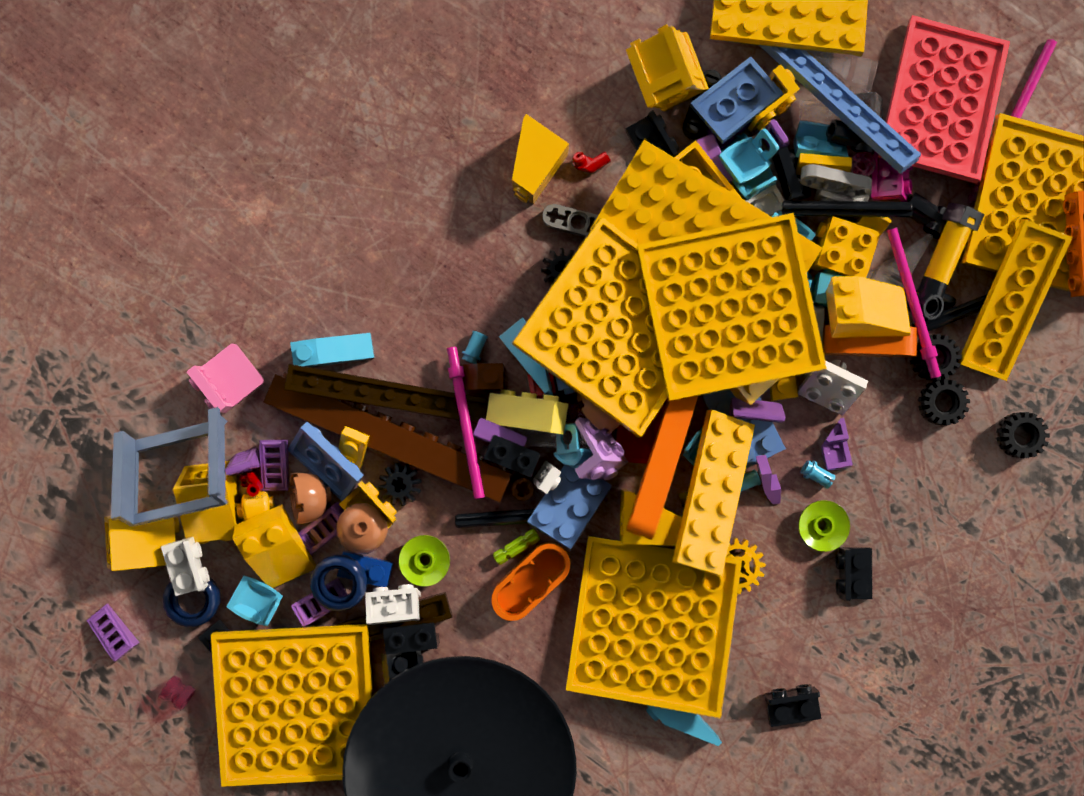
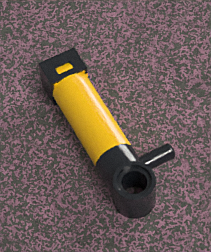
(932, 288)

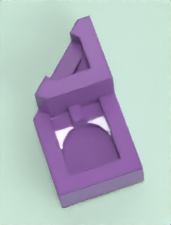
(836, 449)
(769, 482)

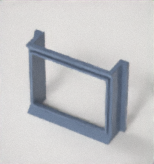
(126, 471)

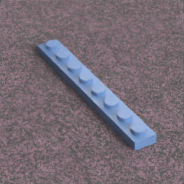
(847, 106)

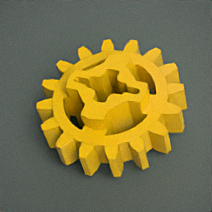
(746, 556)

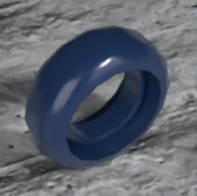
(327, 599)
(185, 619)

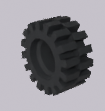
(950, 358)
(957, 395)
(1037, 435)

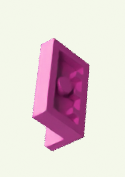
(889, 183)

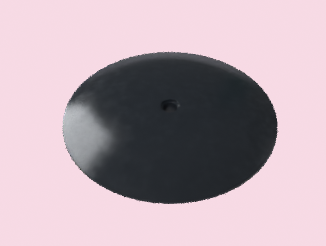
(462, 714)

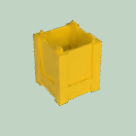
(667, 68)

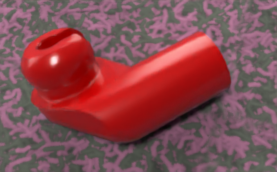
(590, 164)
(252, 483)

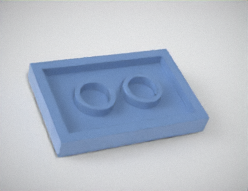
(736, 100)
(325, 461)
(569, 507)

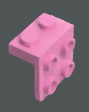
(226, 378)

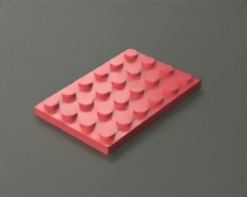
(947, 96)

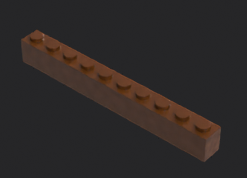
(389, 438)

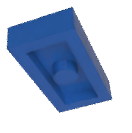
(376, 570)

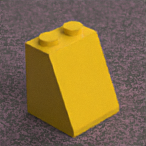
(537, 159)
(211, 523)
(666, 531)
(137, 545)

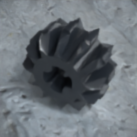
(553, 274)
(392, 488)

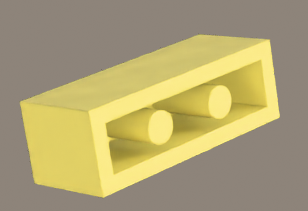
(527, 411)

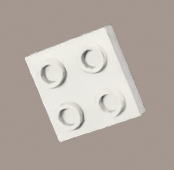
(833, 387)

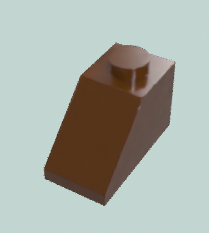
(483, 376)

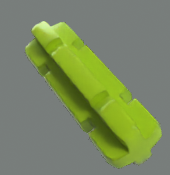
(516, 546)

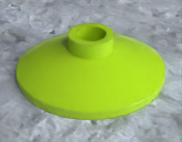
(836, 527)
(415, 570)

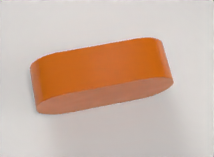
(871, 346)
(530, 581)

